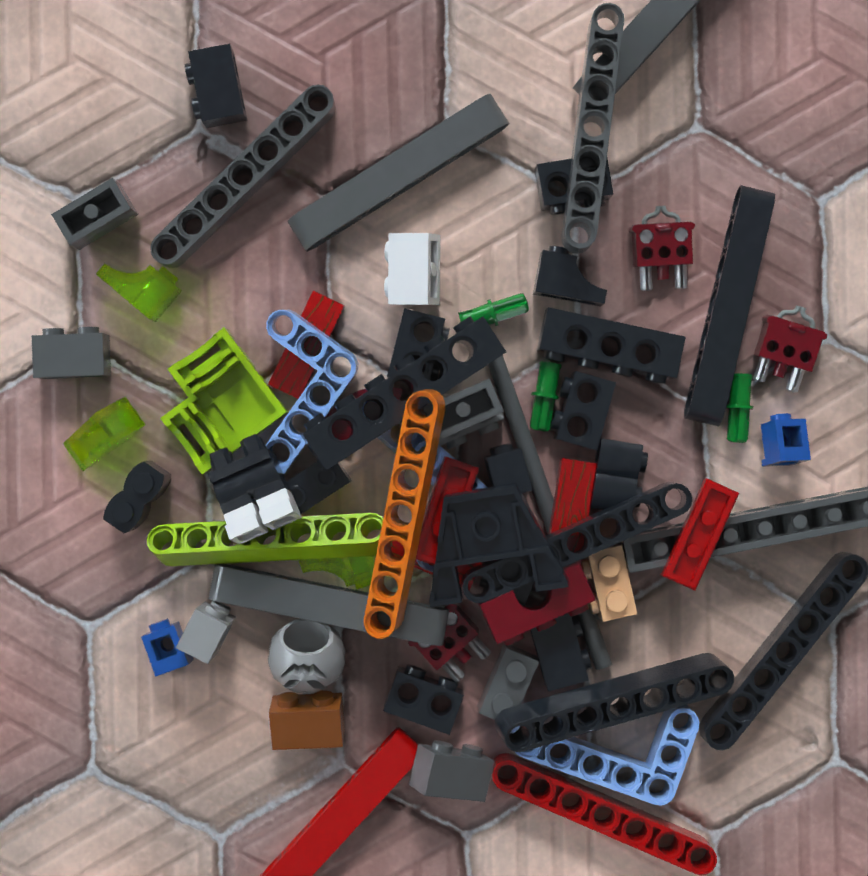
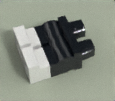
(251, 491)

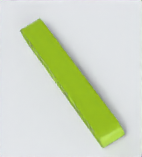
(284, 546)

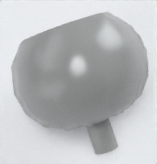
(306, 656)

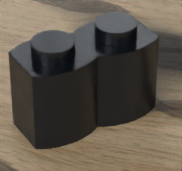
(617, 472)
(132, 505)

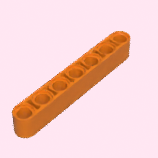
(392, 526)

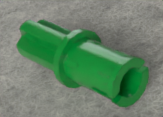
(498, 310)
(544, 396)
(739, 408)

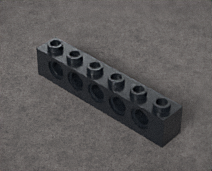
(482, 349)

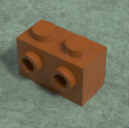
(307, 720)

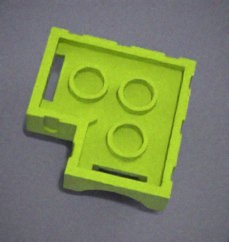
(223, 400)

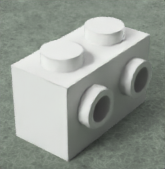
(413, 269)

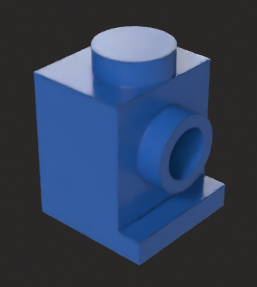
(785, 441)
(164, 659)

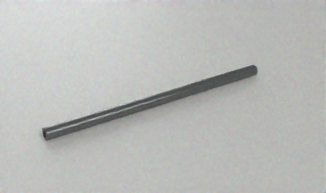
(542, 492)

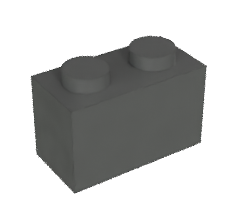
(94, 214)
(71, 355)
(468, 408)
(507, 681)
(451, 771)

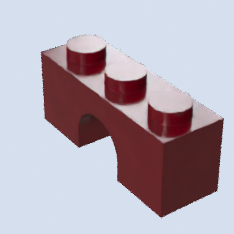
(509, 619)

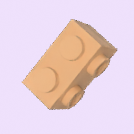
(609, 583)

